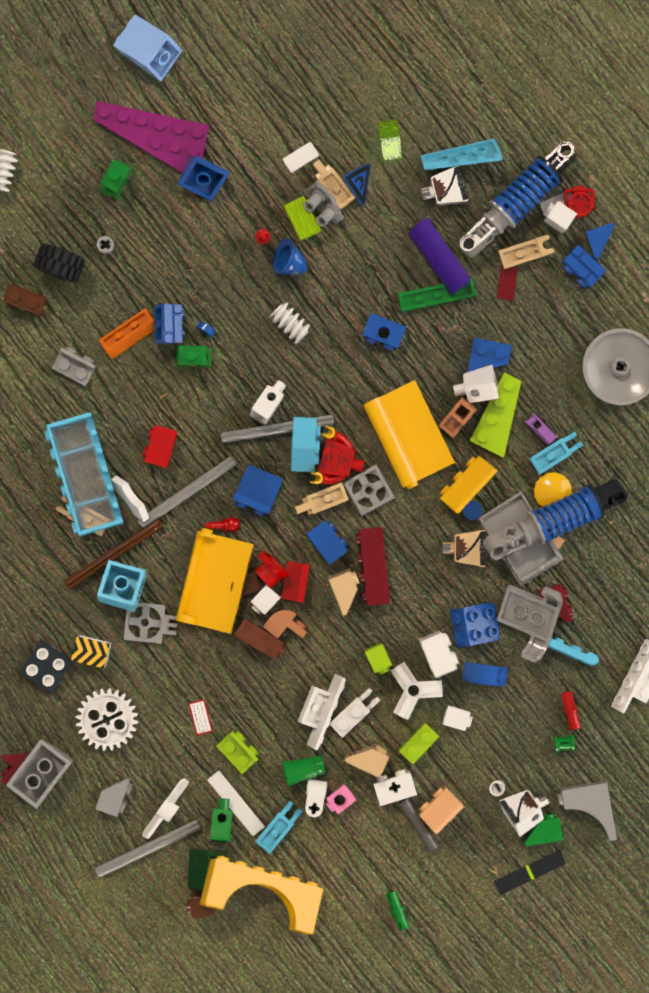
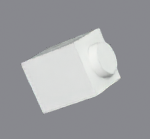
(264, 600)
(457, 718)

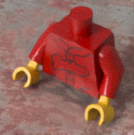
(336, 459)

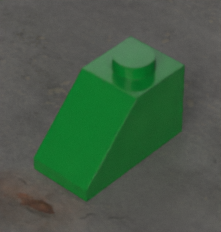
(544, 832)

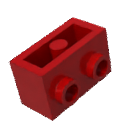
(160, 446)

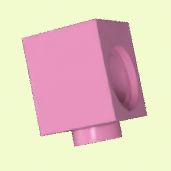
(342, 790)

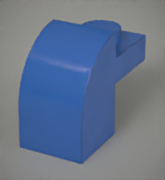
(484, 674)

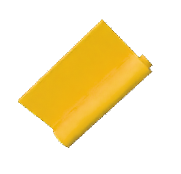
(408, 434)

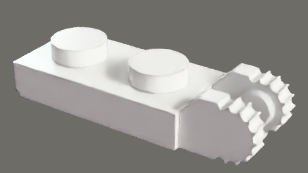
(353, 714)

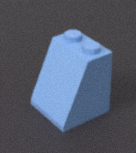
(148, 47)

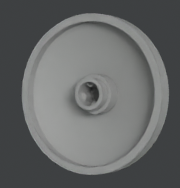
(600, 363)

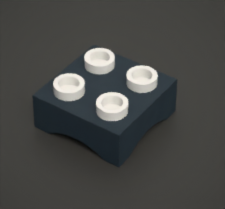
(46, 666)

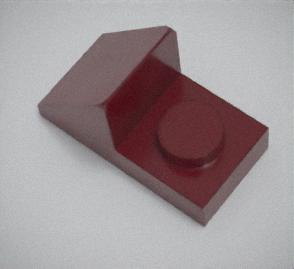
(15, 761)

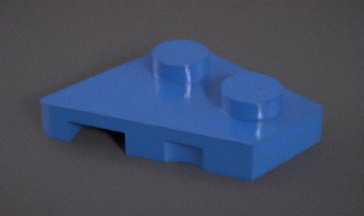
(488, 353)

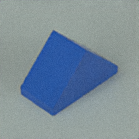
(597, 239)

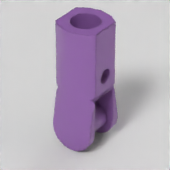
(543, 431)

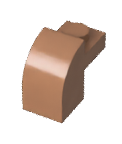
(457, 417)
(281, 620)

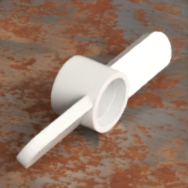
(166, 810)

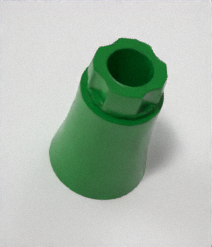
(302, 769)

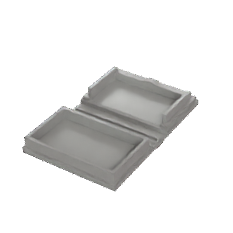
(527, 561)

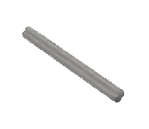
(269, 430)
(188, 491)
(147, 848)

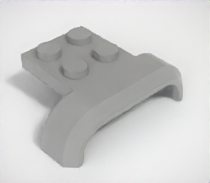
(533, 616)

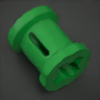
(560, 746)

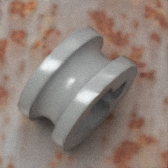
(105, 239)

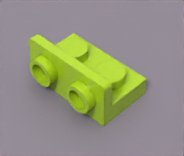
(238, 751)

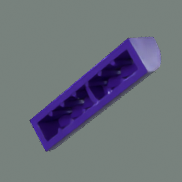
(439, 256)

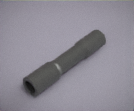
(425, 835)

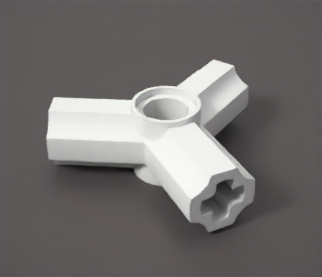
(407, 702)

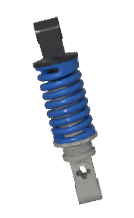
(518, 196)
(556, 518)

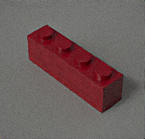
(374, 566)

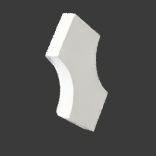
(123, 490)

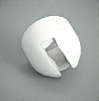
(494, 790)

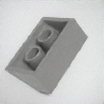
(39, 773)

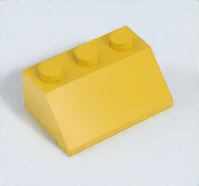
(467, 484)

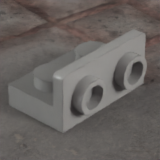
(74, 366)

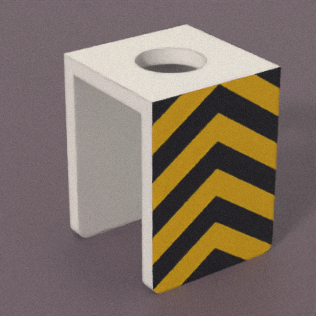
(91, 651)

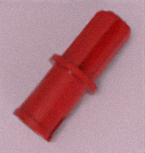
(262, 236)
(570, 710)

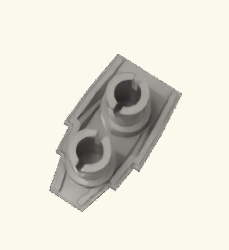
(324, 202)

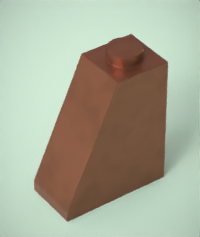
(260, 639)

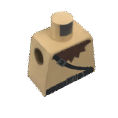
(467, 548)

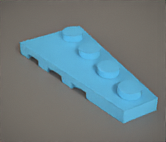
(463, 155)

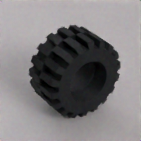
(59, 263)

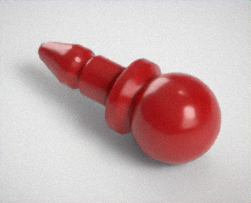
(231, 524)

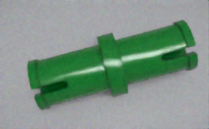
(397, 910)

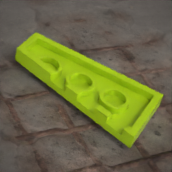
(496, 421)

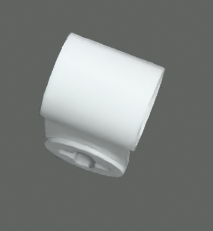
(315, 794)

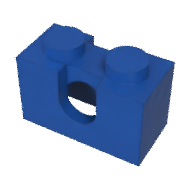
(376, 323)

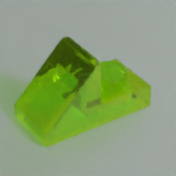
(390, 140)

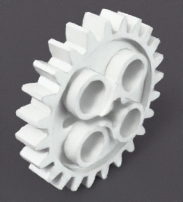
(99, 703)

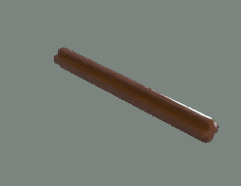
(113, 554)

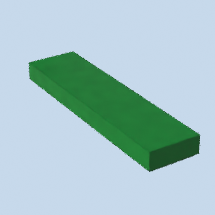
(432, 296)

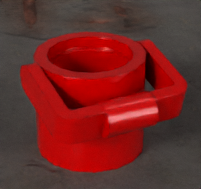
(580, 201)
(270, 570)

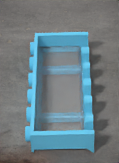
(83, 474)

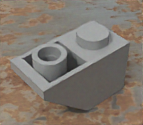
(112, 797)

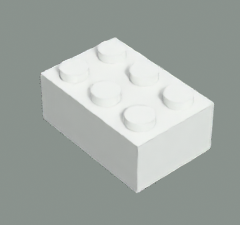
(438, 654)

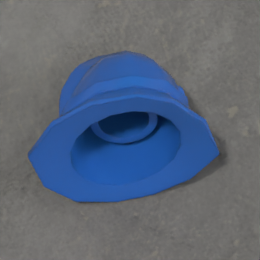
(289, 259)

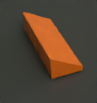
(128, 333)

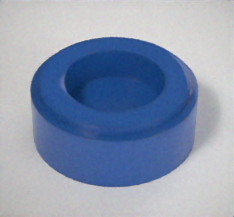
(205, 329)
(472, 510)

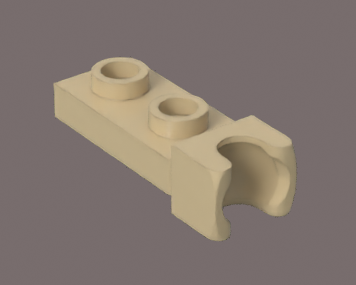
(524, 252)

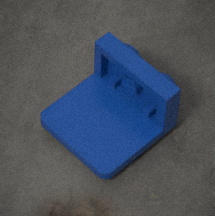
(257, 490)
(475, 624)

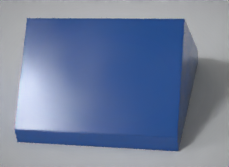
(202, 177)

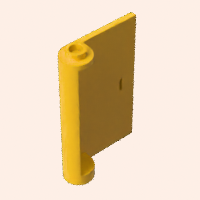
(212, 571)

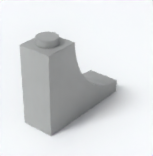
(592, 799)

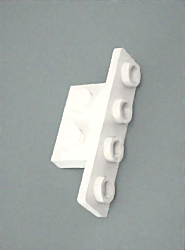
(636, 682)
(319, 709)

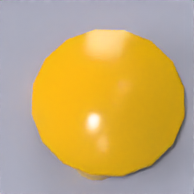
(551, 488)

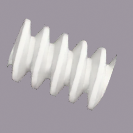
(6, 158)
(290, 322)

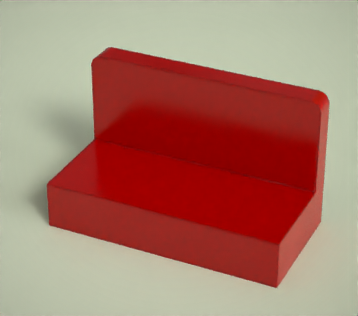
(296, 581)

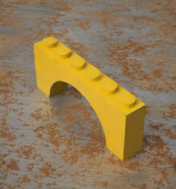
(299, 898)

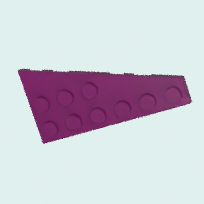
(159, 135)

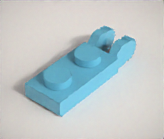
(553, 454)
(573, 652)
(277, 829)

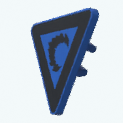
(358, 182)

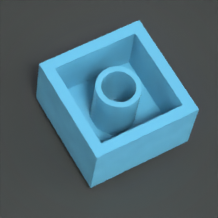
(305, 444)
(121, 585)

